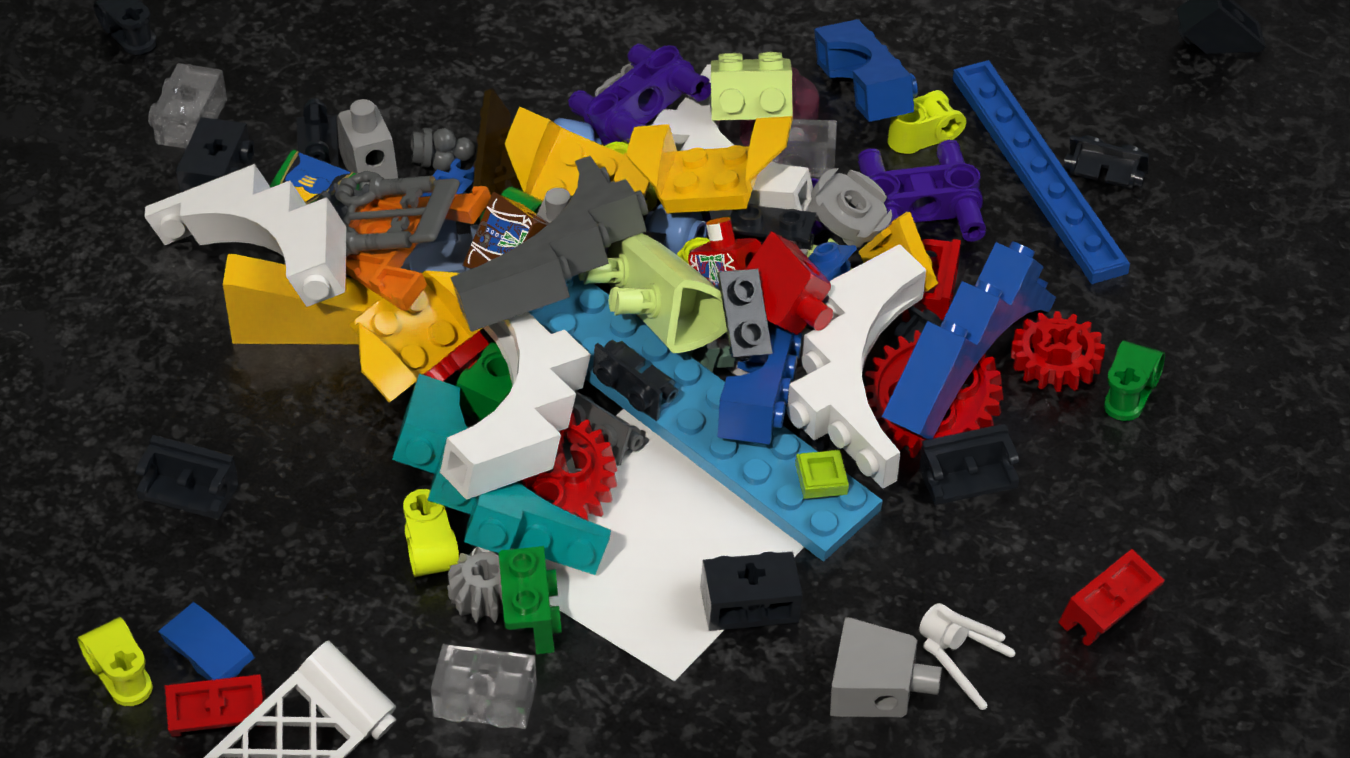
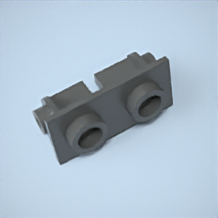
(618, 433)

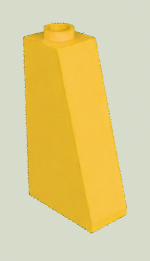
(269, 310)

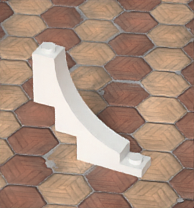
(249, 211)

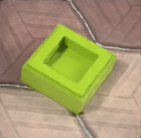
(821, 474)

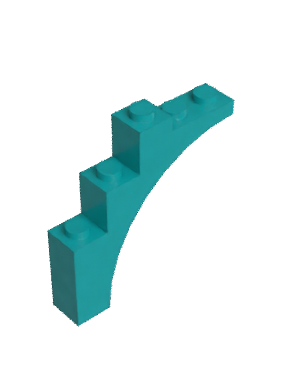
(500, 517)

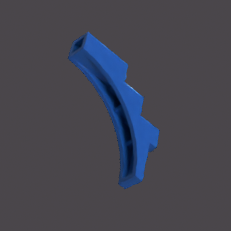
(973, 322)

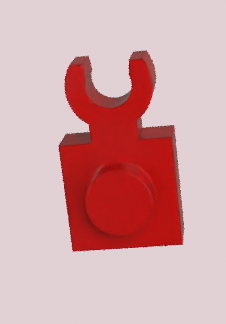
(460, 358)

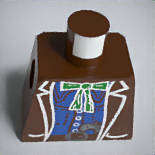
(502, 229)

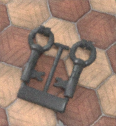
(432, 215)

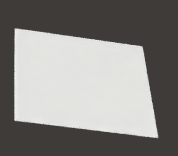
(662, 527)

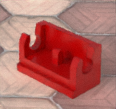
(945, 269)
(1111, 596)
(212, 703)

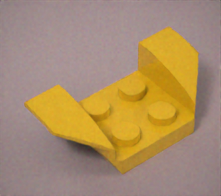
(547, 154)
(705, 177)
(408, 343)

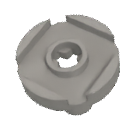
(831, 205)

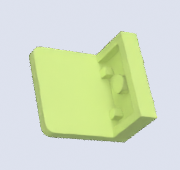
(751, 87)

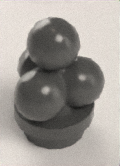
(440, 148)

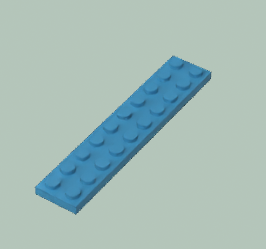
(753, 471)

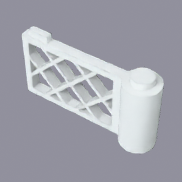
(336, 691)

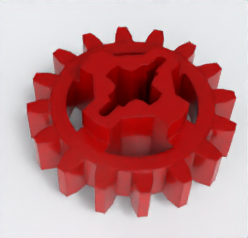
(1057, 351)

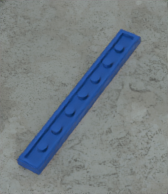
(1041, 173)

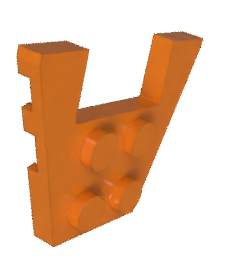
(382, 269)

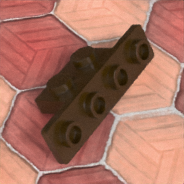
(492, 161)

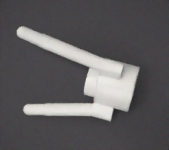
(949, 630)

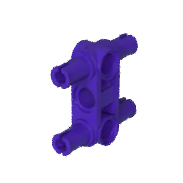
(641, 93)
(931, 191)

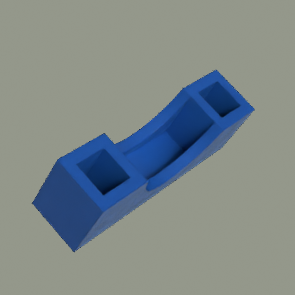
(880, 80)
(757, 400)

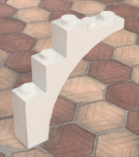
(775, 185)
(833, 391)
(523, 430)

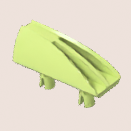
(662, 292)

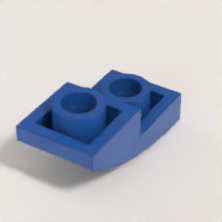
(206, 643)

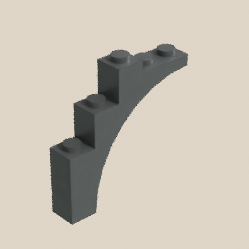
(569, 245)

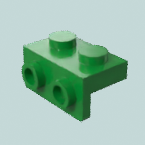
(526, 595)

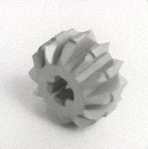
(476, 585)

